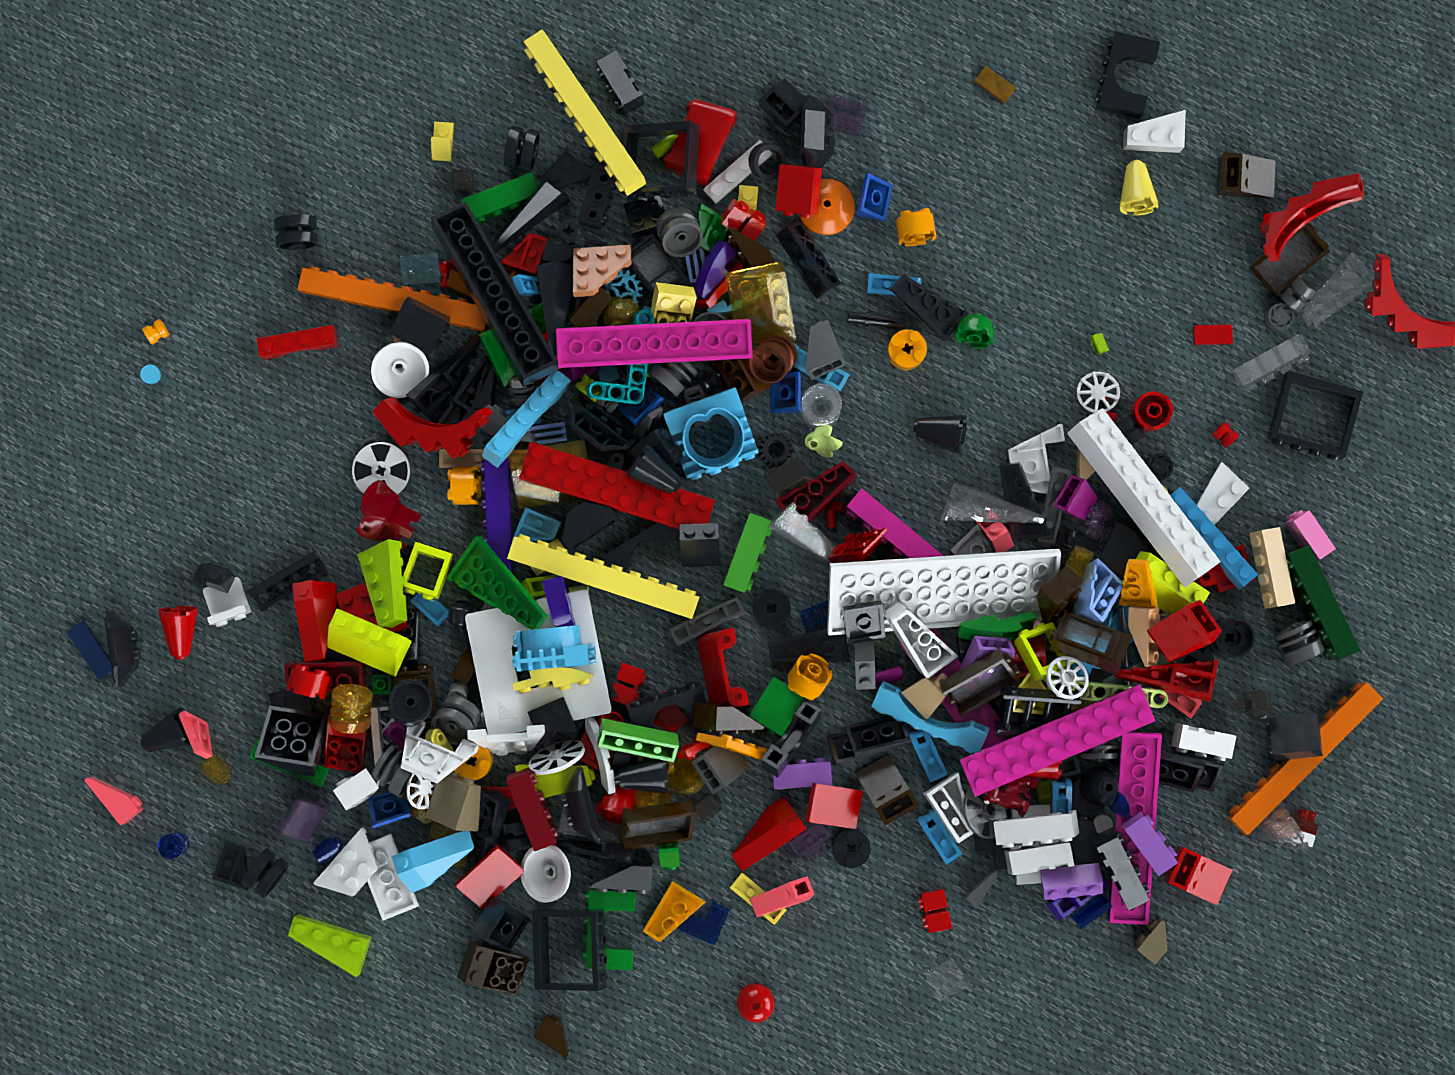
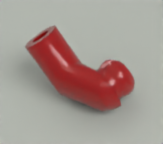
(832, 511)

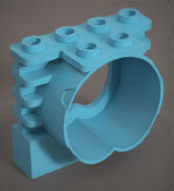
(726, 404)
(551, 649)

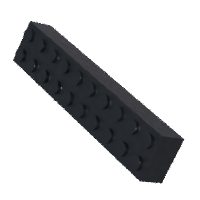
(494, 294)

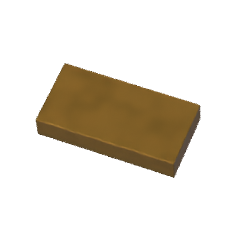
(995, 84)

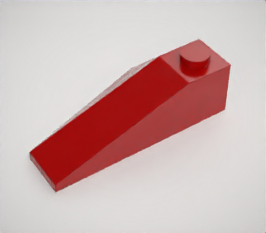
(771, 831)

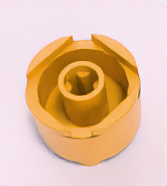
(915, 227)
(900, 358)
(464, 485)
(809, 676)
(482, 767)

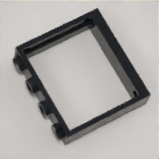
(630, 143)
(1320, 385)
(541, 949)

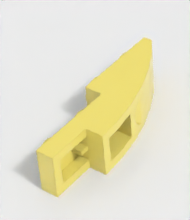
(559, 676)

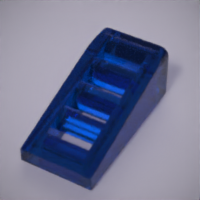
(805, 618)

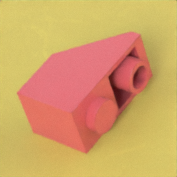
(996, 535)

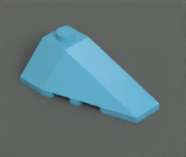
(425, 863)

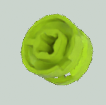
(582, 386)

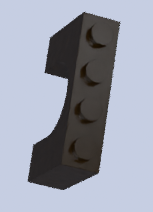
(588, 311)

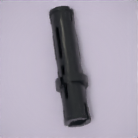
(853, 317)

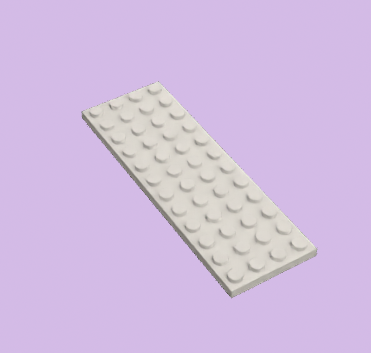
(944, 588)

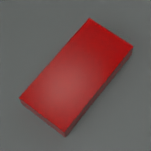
(1212, 334)

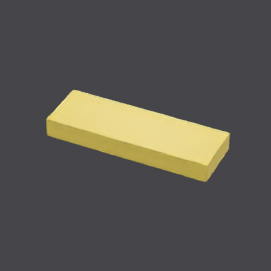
(748, 889)

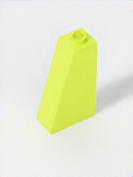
(555, 783)

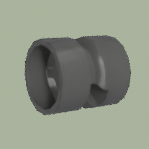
(1305, 291)

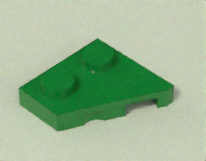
(711, 227)

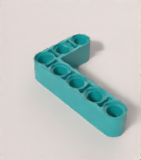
(630, 384)

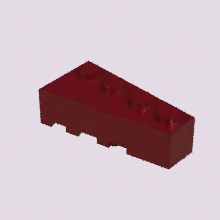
(819, 492)
(341, 671)
(532, 809)

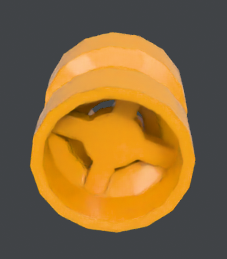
(155, 331)

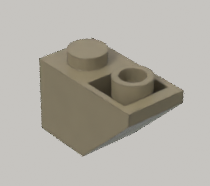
(1153, 942)

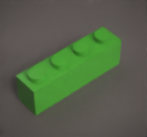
(747, 553)
(637, 740)

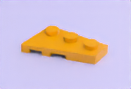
(1138, 585)
(672, 911)

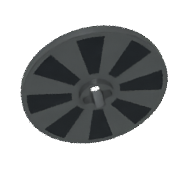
(978, 818)

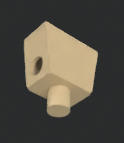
(925, 694)

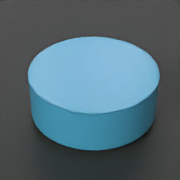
(150, 374)

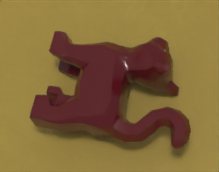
(1008, 794)

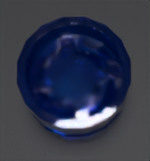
(173, 845)

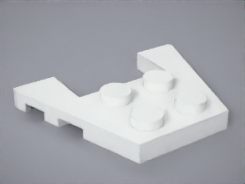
(1033, 457)
(504, 743)
(430, 759)

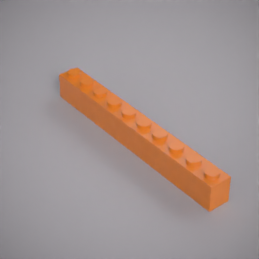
(386, 296)
(1291, 772)

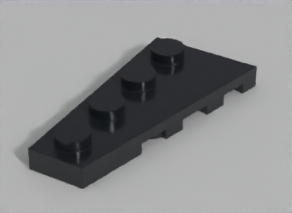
(928, 306)
(1019, 493)

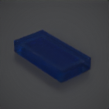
(1091, 911)

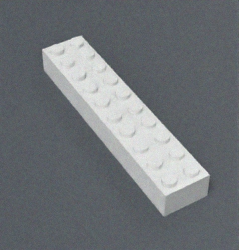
(1143, 497)

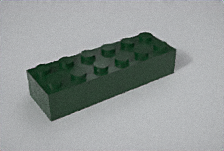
(1320, 604)

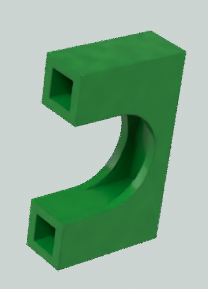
(609, 901)

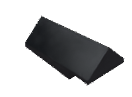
(867, 739)
(1188, 772)

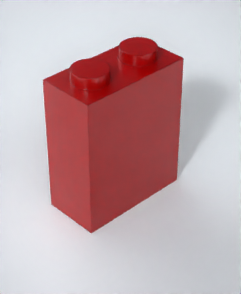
(798, 190)

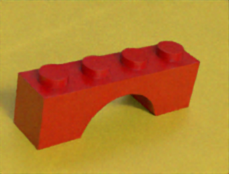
(286, 343)

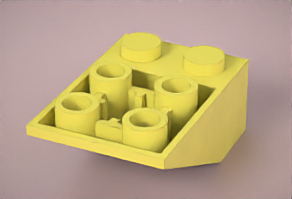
(672, 303)

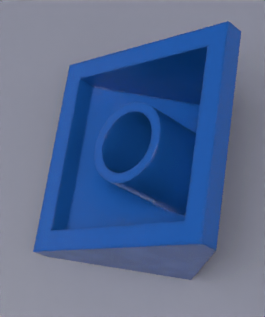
(874, 198)
(786, 394)
(637, 412)
(388, 808)

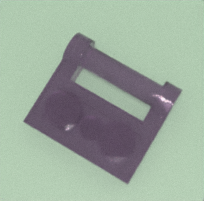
(848, 122)

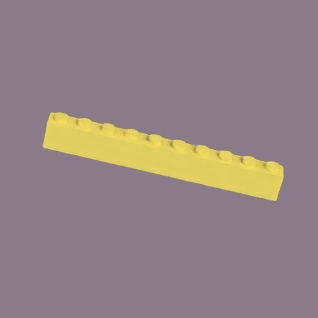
(584, 112)
(603, 577)

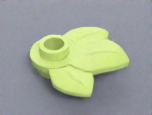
(824, 442)

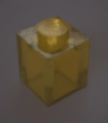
(216, 769)

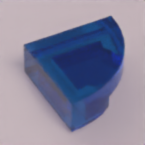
(1121, 806)

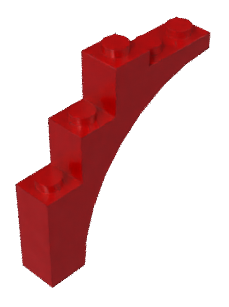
(1302, 209)
(1386, 300)
(431, 436)

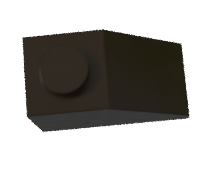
(464, 669)
(553, 1034)

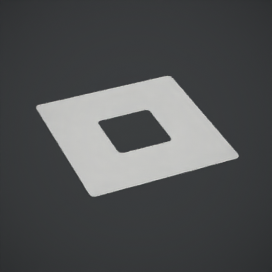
(491, 648)

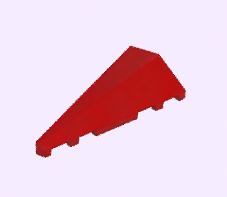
(1187, 679)

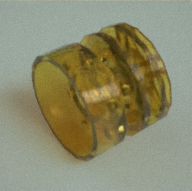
(351, 708)

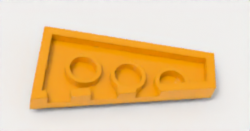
(734, 745)

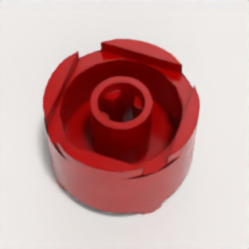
(1152, 400)
(308, 682)

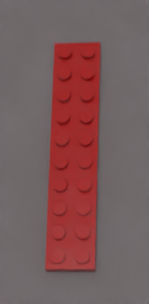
(612, 488)

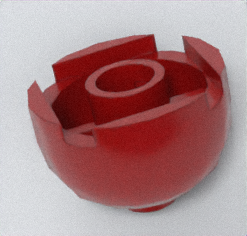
(755, 1003)

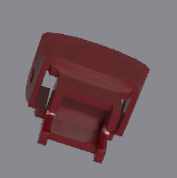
(385, 515)

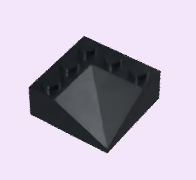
(292, 740)

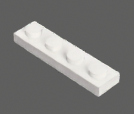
(733, 175)

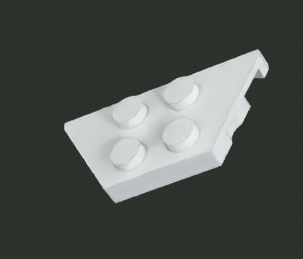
(350, 867)

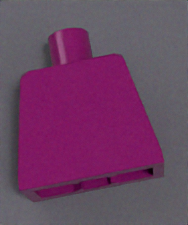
(1076, 498)

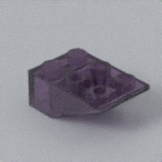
(304, 818)

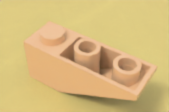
(1138, 622)

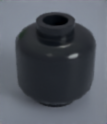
(457, 613)

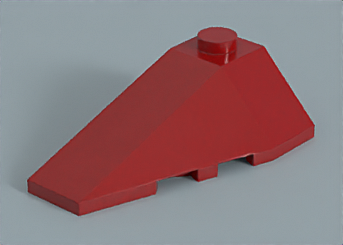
(314, 608)

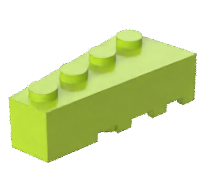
(385, 582)
(332, 942)

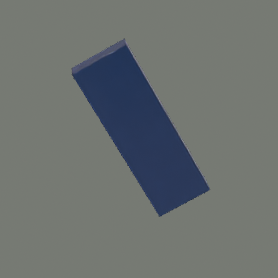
(90, 649)

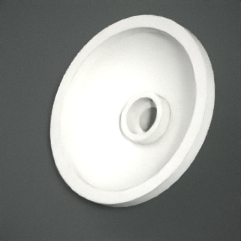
(399, 381)
(538, 874)

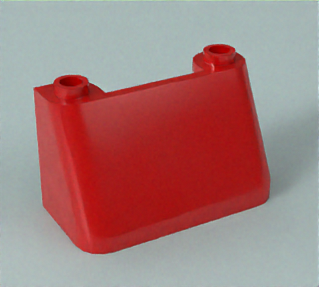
(714, 128)
(714, 668)

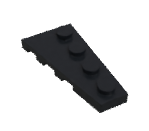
(829, 647)

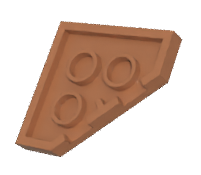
(597, 266)

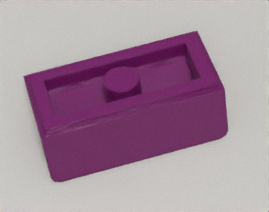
(889, 675)

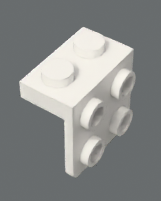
(226, 605)

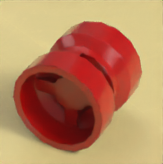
(1228, 438)

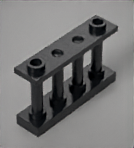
(1010, 729)

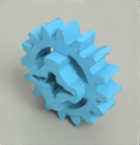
(634, 294)

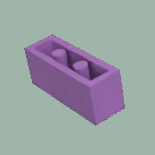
(803, 774)
(1150, 843)
(1071, 881)

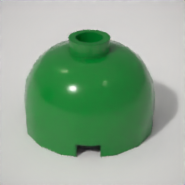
(975, 330)

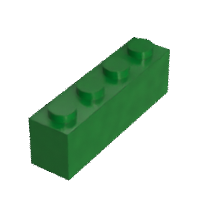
(501, 198)

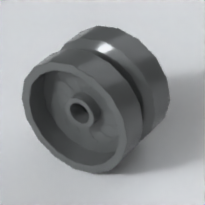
(679, 232)
(455, 718)

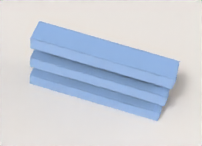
(695, 263)
(547, 426)

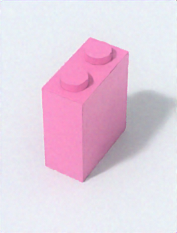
(1308, 532)

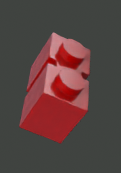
(740, 217)
(632, 676)
(936, 920)

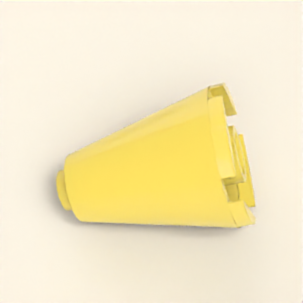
(1137, 190)

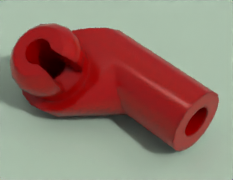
(444, 268)

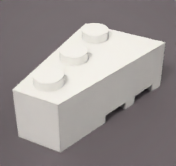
(1203, 742)
(1038, 857)

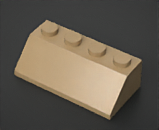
(1272, 568)

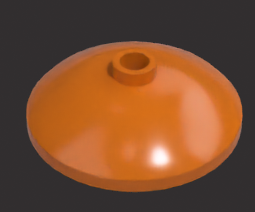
(836, 216)

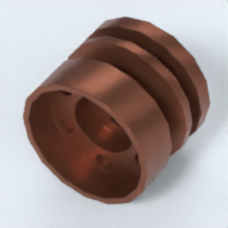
(773, 359)

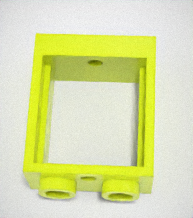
(433, 553)
(1036, 670)

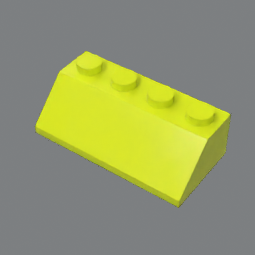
(1168, 589)
(367, 642)

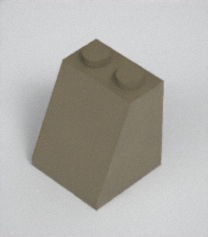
(455, 803)

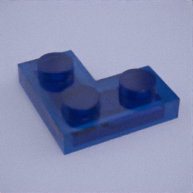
(708, 928)

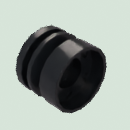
(1240, 638)

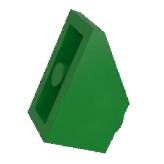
(669, 856)

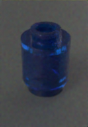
(327, 849)

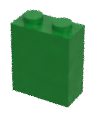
(776, 707)

